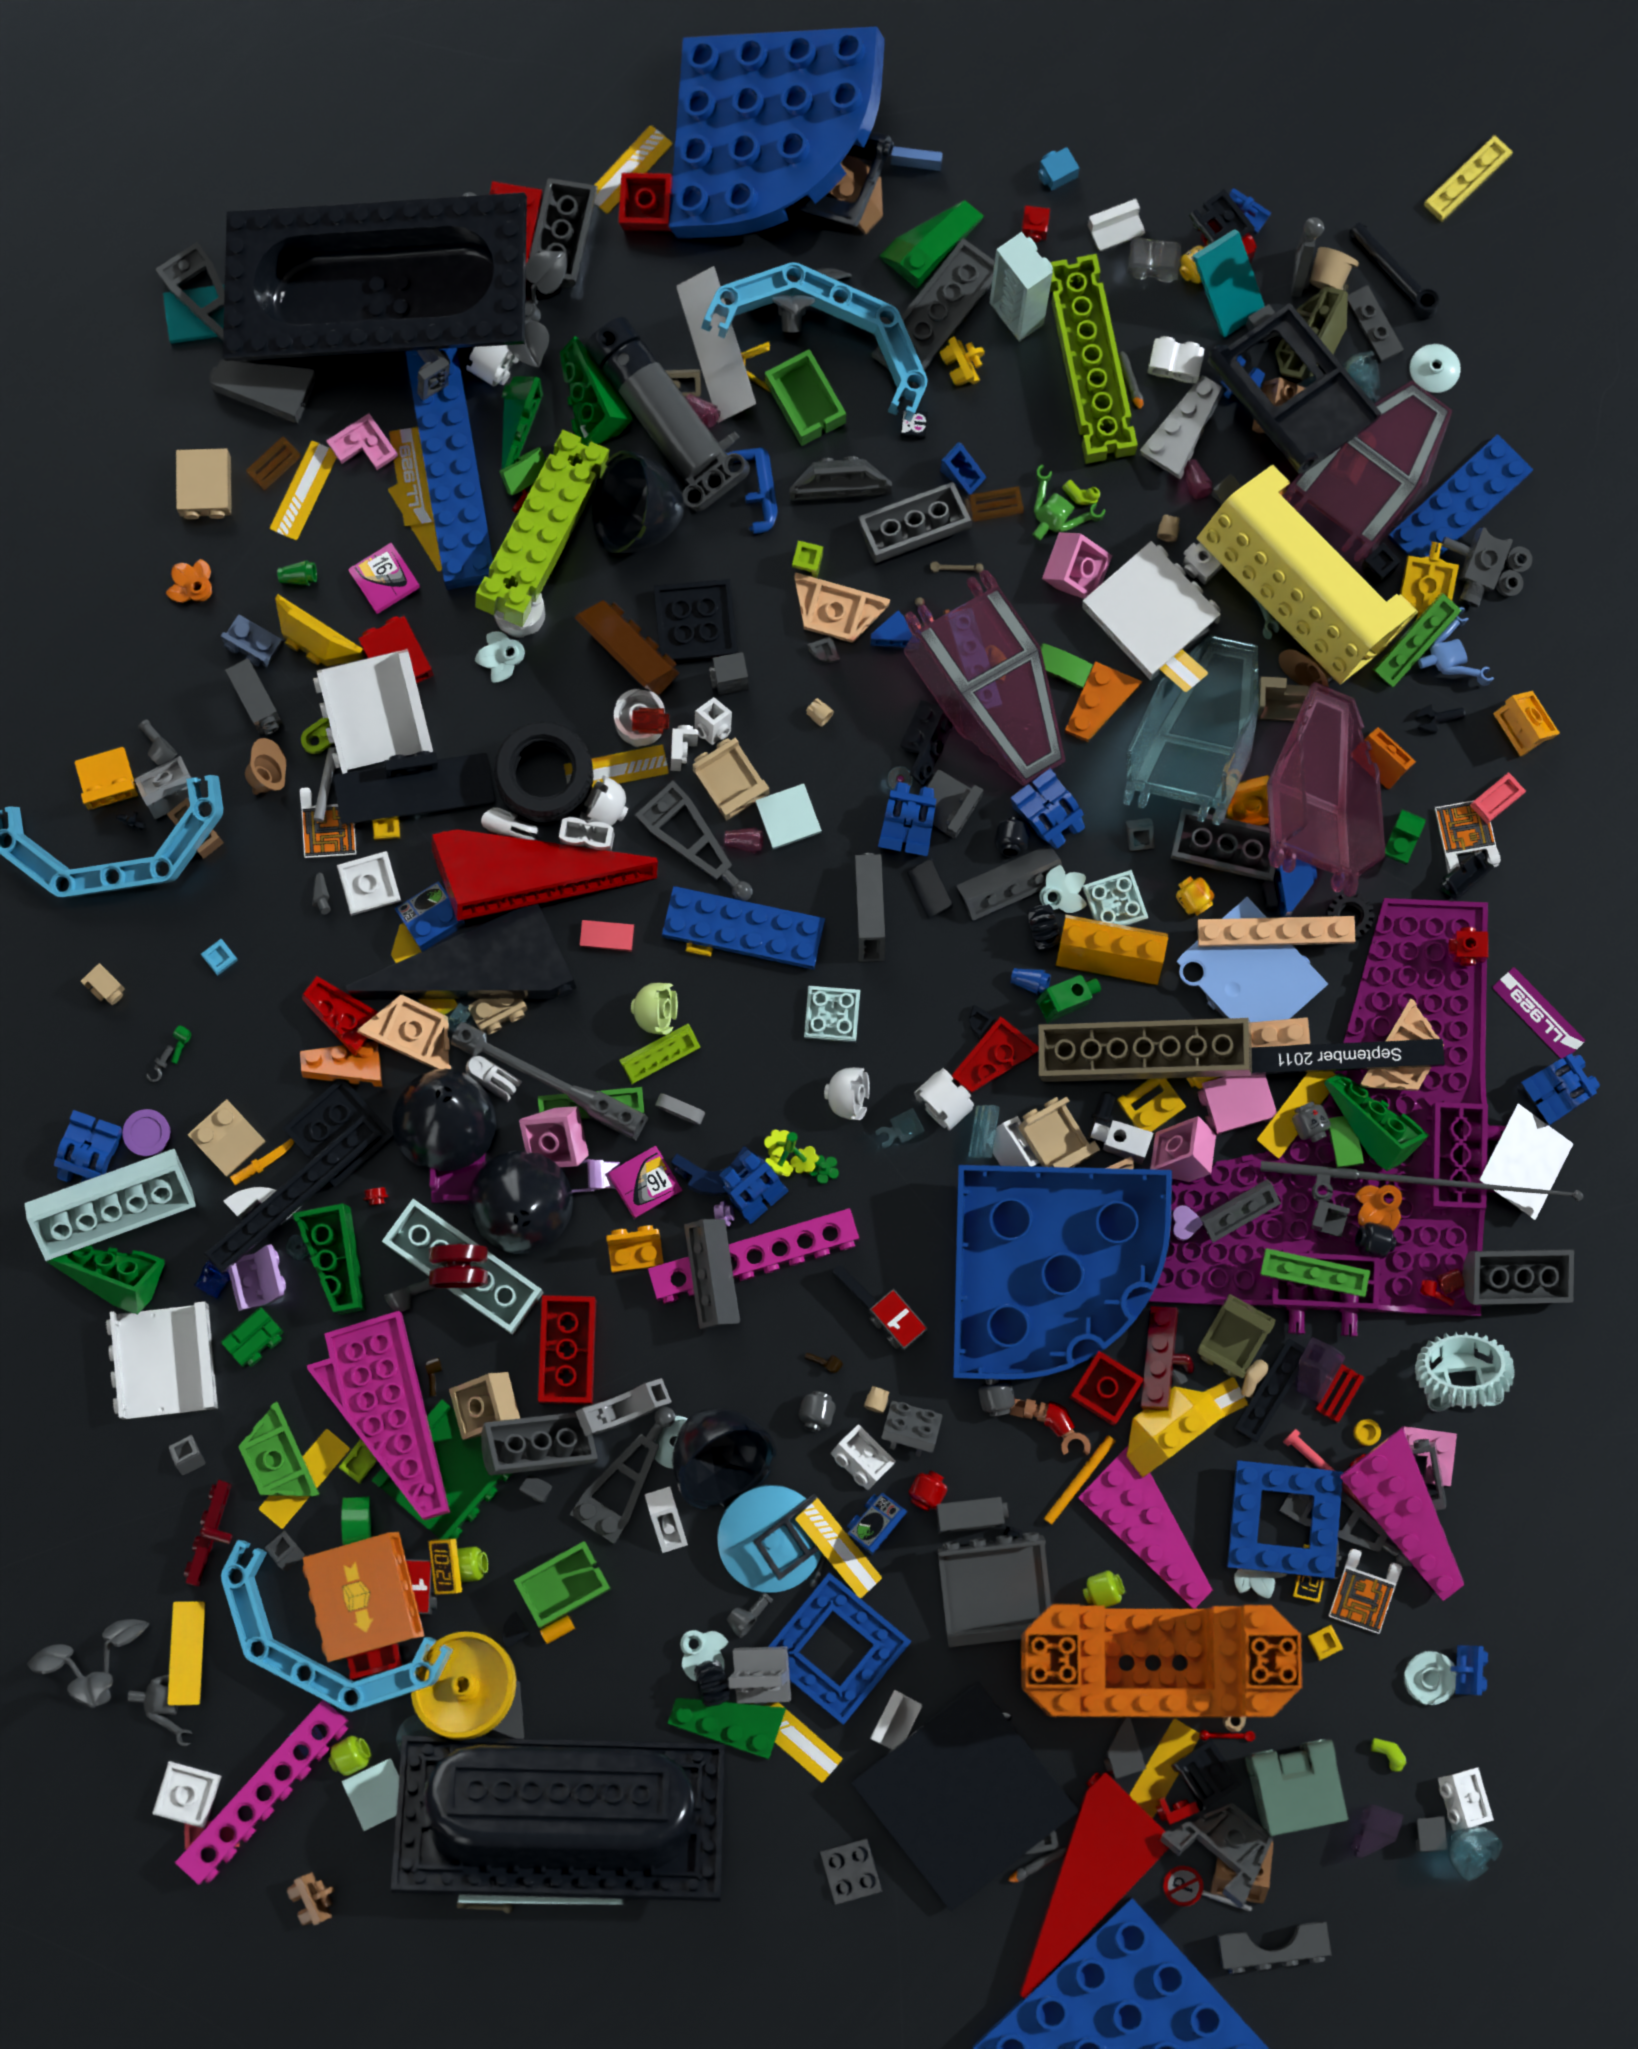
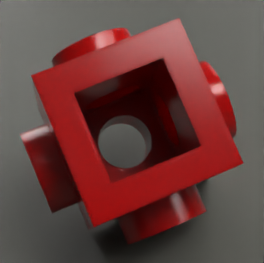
(1477, 946)

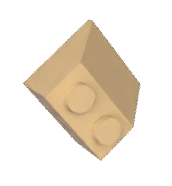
(226, 1138)
(482, 1401)

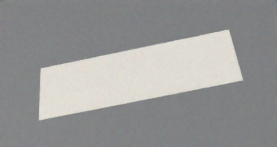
(718, 356)

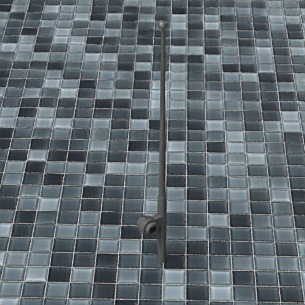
(1325, 1173)

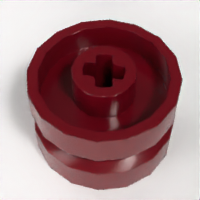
(457, 1266)

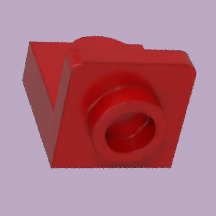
(1035, 223)
(1181, 1810)

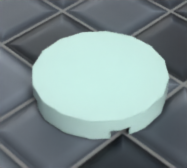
(1429, 1678)

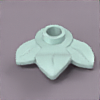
(496, 656)
(1066, 889)
(1259, 1581)
(708, 1650)

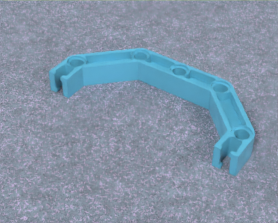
(857, 309)
(175, 851)
(287, 1663)

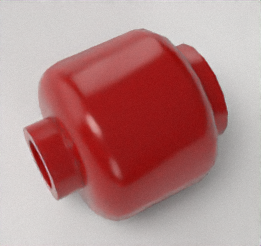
(927, 1490)

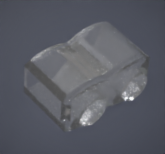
(1154, 259)

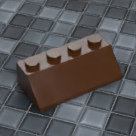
(628, 646)

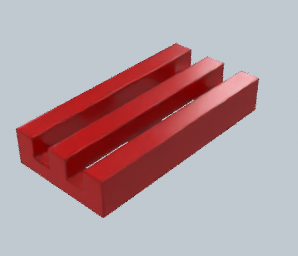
(1350, 1374)

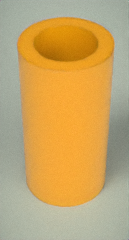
(557, 1629)

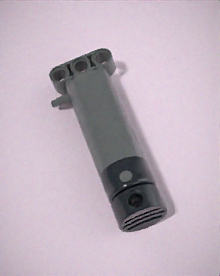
(665, 413)

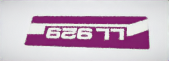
(1538, 1013)

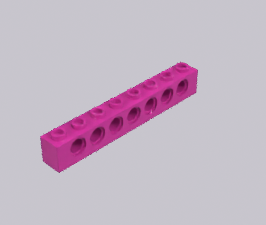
(840, 1221)
(192, 1861)

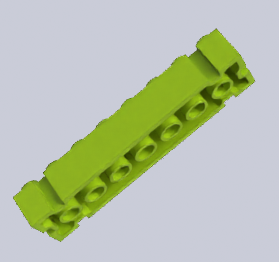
(1091, 359)
(542, 528)

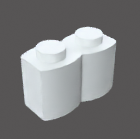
(1176, 360)
(588, 835)

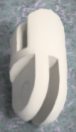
(504, 823)
(492, 1077)

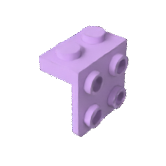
(257, 1279)

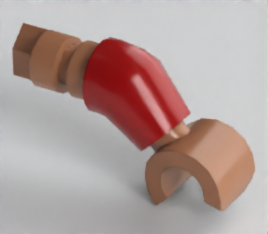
(1055, 1417)

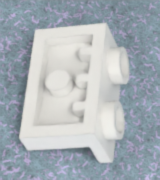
(681, 739)
(862, 1457)
(1465, 1799)

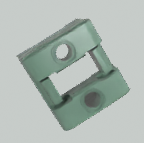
(1297, 1788)

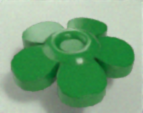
(825, 1169)

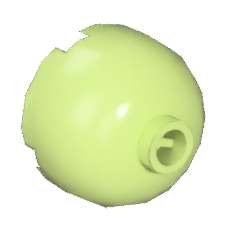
(655, 1008)

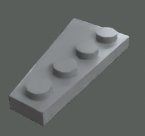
(1178, 434)

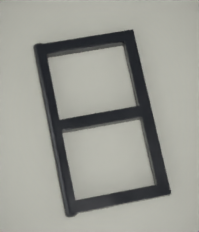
(786, 1521)

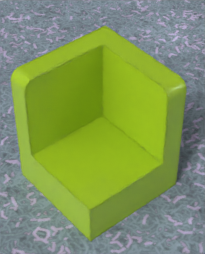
(808, 557)

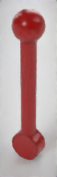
(1248, 1736)

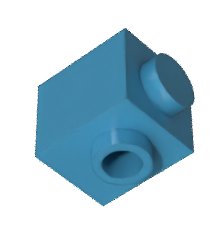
(1058, 168)

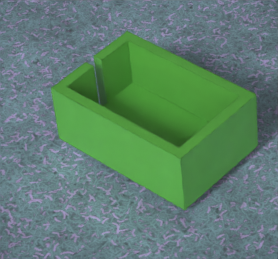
(805, 397)
(562, 1585)

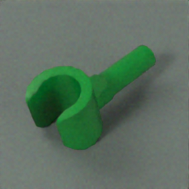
(183, 1035)

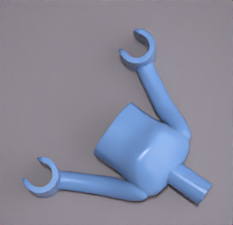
(1451, 654)

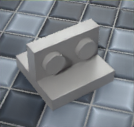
(164, 787)
(761, 1675)

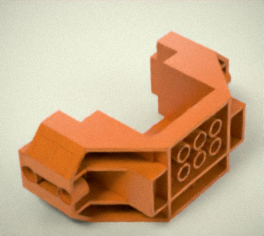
(1235, 1657)

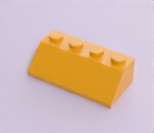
(1112, 949)

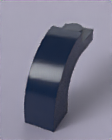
(705, 1181)

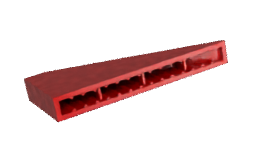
(507, 873)
(1104, 1858)

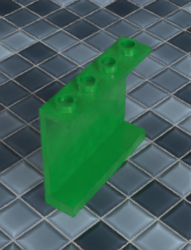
(461, 1471)

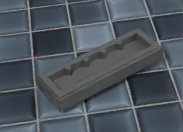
(1374, 324)

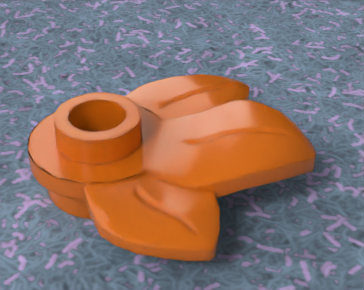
(188, 579)
(1375, 1207)

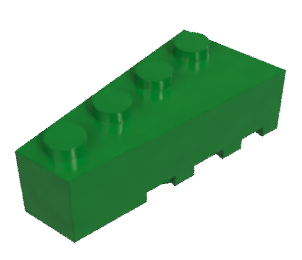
(334, 1255)

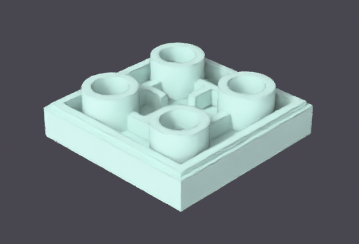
(788, 816)
(1116, 900)
(832, 1014)
(374, 1793)

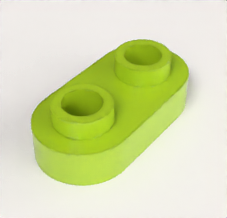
(317, 730)

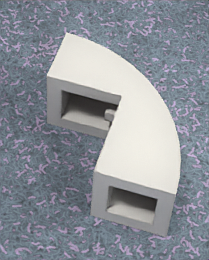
(245, 1200)

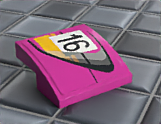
(384, 578)
(644, 1182)

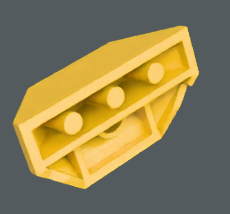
(314, 637)
(1161, 1433)

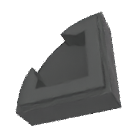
(824, 650)

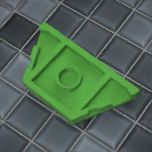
(276, 1458)

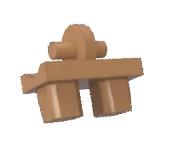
(314, 1898)

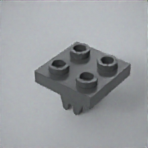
(912, 1427)

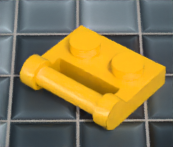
(1157, 1110)

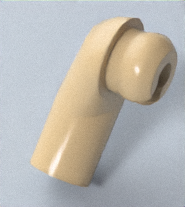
(1253, 1376)

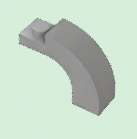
(623, 1408)

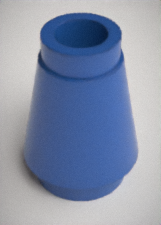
(1031, 979)

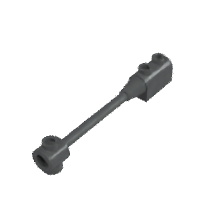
(596, 1104)

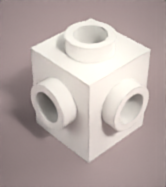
(1200, 563)
(713, 721)

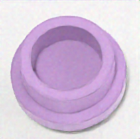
(725, 1212)

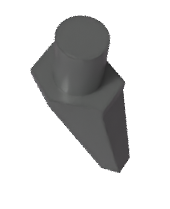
(320, 894)

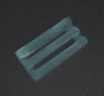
(983, 1131)

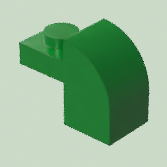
(1404, 836)
(356, 1519)

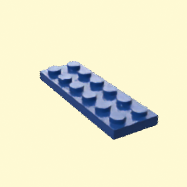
(1462, 499)
(743, 927)

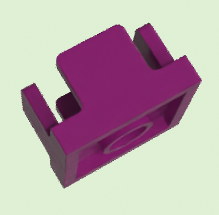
(453, 1186)

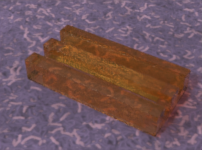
(278, 471)
(999, 512)

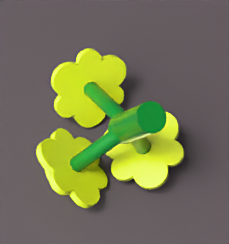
(783, 1143)

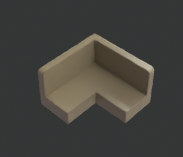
(1279, 700)

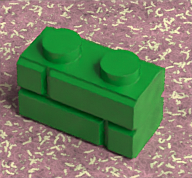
(253, 1337)

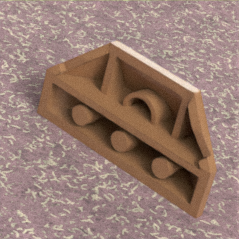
(850, 187)

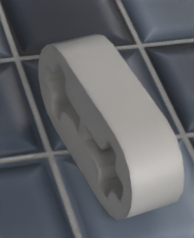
(680, 1109)

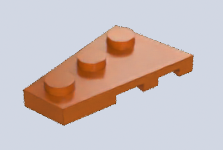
(1099, 700)
(340, 1063)

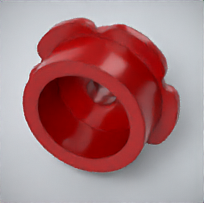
(375, 1196)

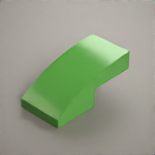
(524, 472)
(1065, 666)
(1345, 1143)

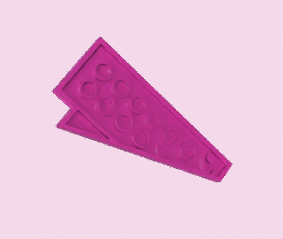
(380, 1396)

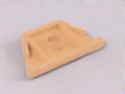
(836, 608)
(1409, 1026)
(411, 1031)

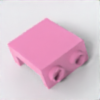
(1236, 1102)

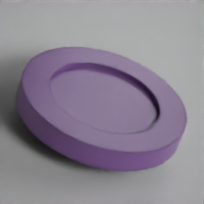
(146, 1132)

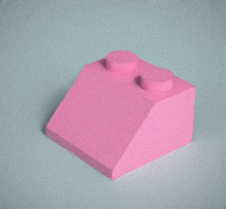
(1076, 565)
(556, 1135)
(1185, 1150)

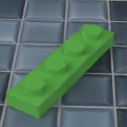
(1416, 640)
(630, 1096)
(1315, 1272)

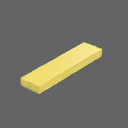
(1468, 178)

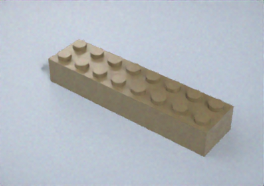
(1145, 1050)

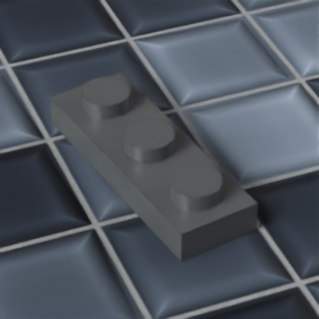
(1240, 1210)

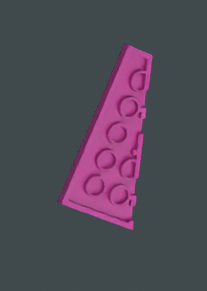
(1398, 1499)
(1143, 1521)

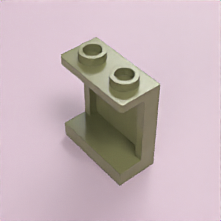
(1235, 1336)

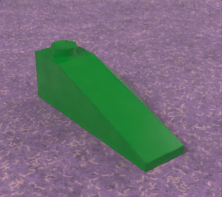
(925, 247)
(520, 406)
(1381, 1132)
(117, 1277)

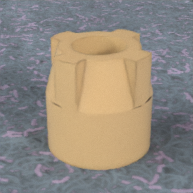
(1168, 528)
(819, 712)
(877, 1400)
(1227, 1724)

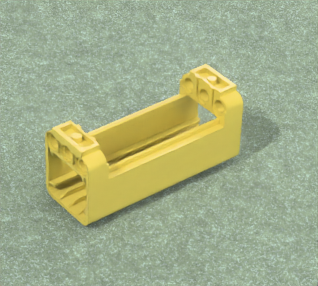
(1302, 578)

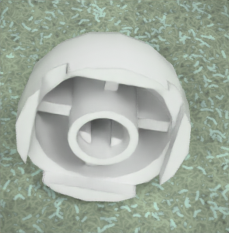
(605, 802)
(847, 1093)

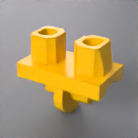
(957, 352)

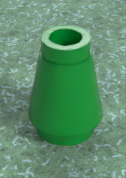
(299, 573)

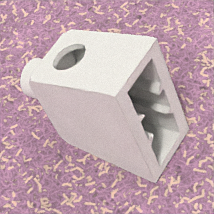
(1135, 1140)

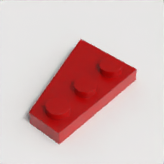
(339, 1012)
(994, 1055)

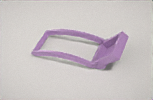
(598, 1175)

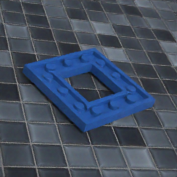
(1326, 1489)
(886, 1641)

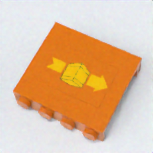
(362, 1596)

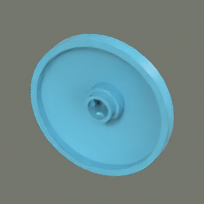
(746, 1520)

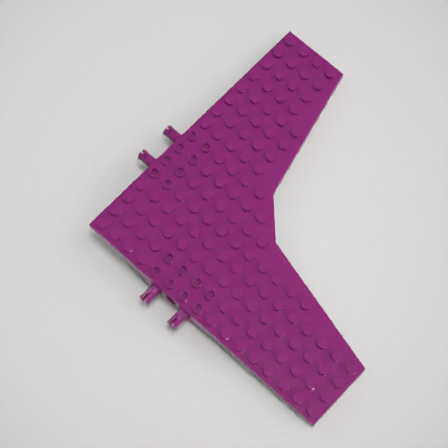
(1436, 1222)

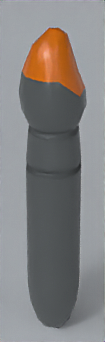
(1136, 395)
(1021, 1873)

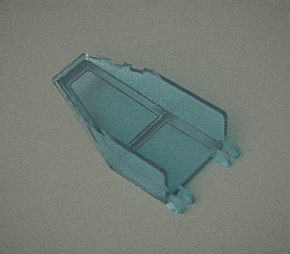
(1200, 739)

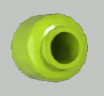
(472, 1564)
(1104, 1589)
(349, 1755)

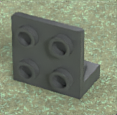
(434, 374)
(953, 803)

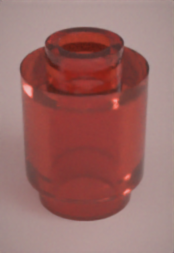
(650, 720)

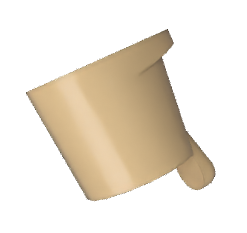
(1331, 268)

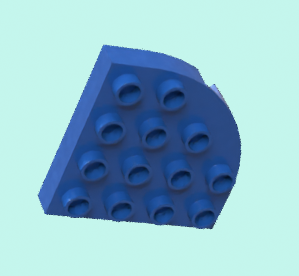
(768, 123)
(1053, 1263)
(1123, 1992)

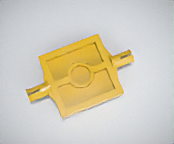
(1427, 578)

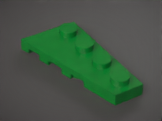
(735, 1724)

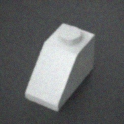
(666, 1519)

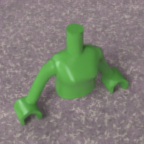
(1056, 510)

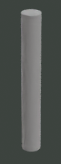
(325, 786)

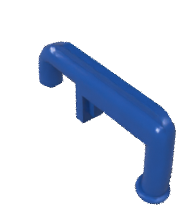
(766, 488)

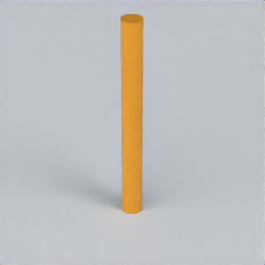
(1079, 1480)

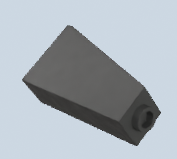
(266, 387)
(870, 907)

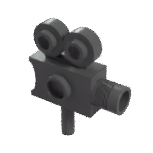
(1485, 563)

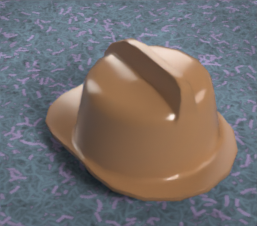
(1303, 668)
(266, 767)

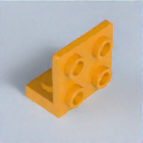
(105, 778)
(634, 1249)

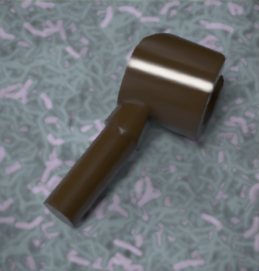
(832, 1365)
(433, 1366)

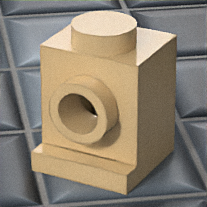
(103, 985)

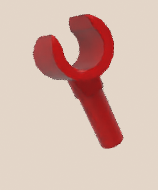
(518, 505)
(1428, 1288)

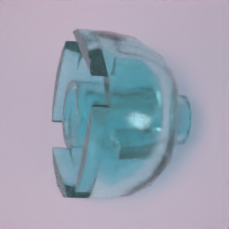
(1364, 373)
(1472, 1850)

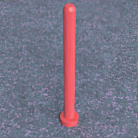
(1318, 1462)

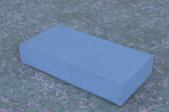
(916, 158)

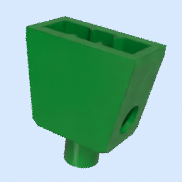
(1067, 997)

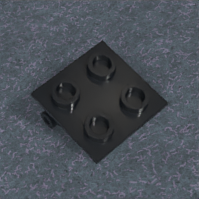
(851, 1871)

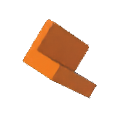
(1389, 756)

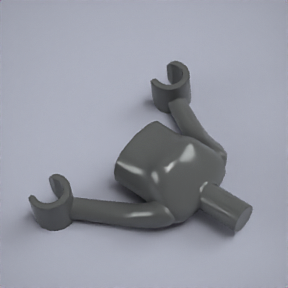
(156, 1703)

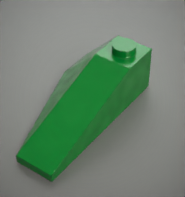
(595, 402)

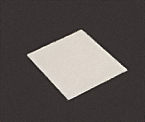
(1527, 1157)

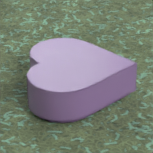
(1186, 1222)

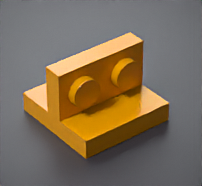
(1525, 722)
(1250, 802)

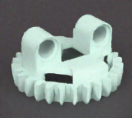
(1458, 1356)

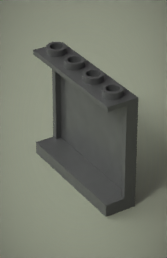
(993, 1587)

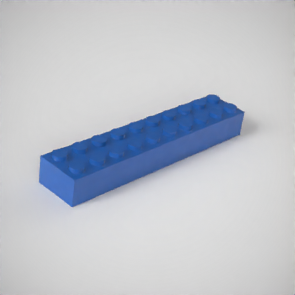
(452, 477)

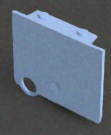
(1253, 980)

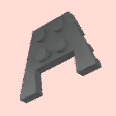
(1231, 1838)

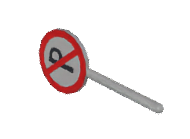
(1185, 1886)

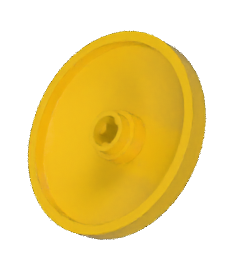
(471, 1690)

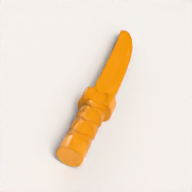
(258, 1165)

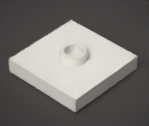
(369, 883)
(186, 1795)

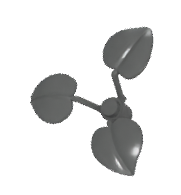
(546, 273)
(794, 306)
(95, 1687)

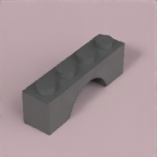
(1308, 1941)

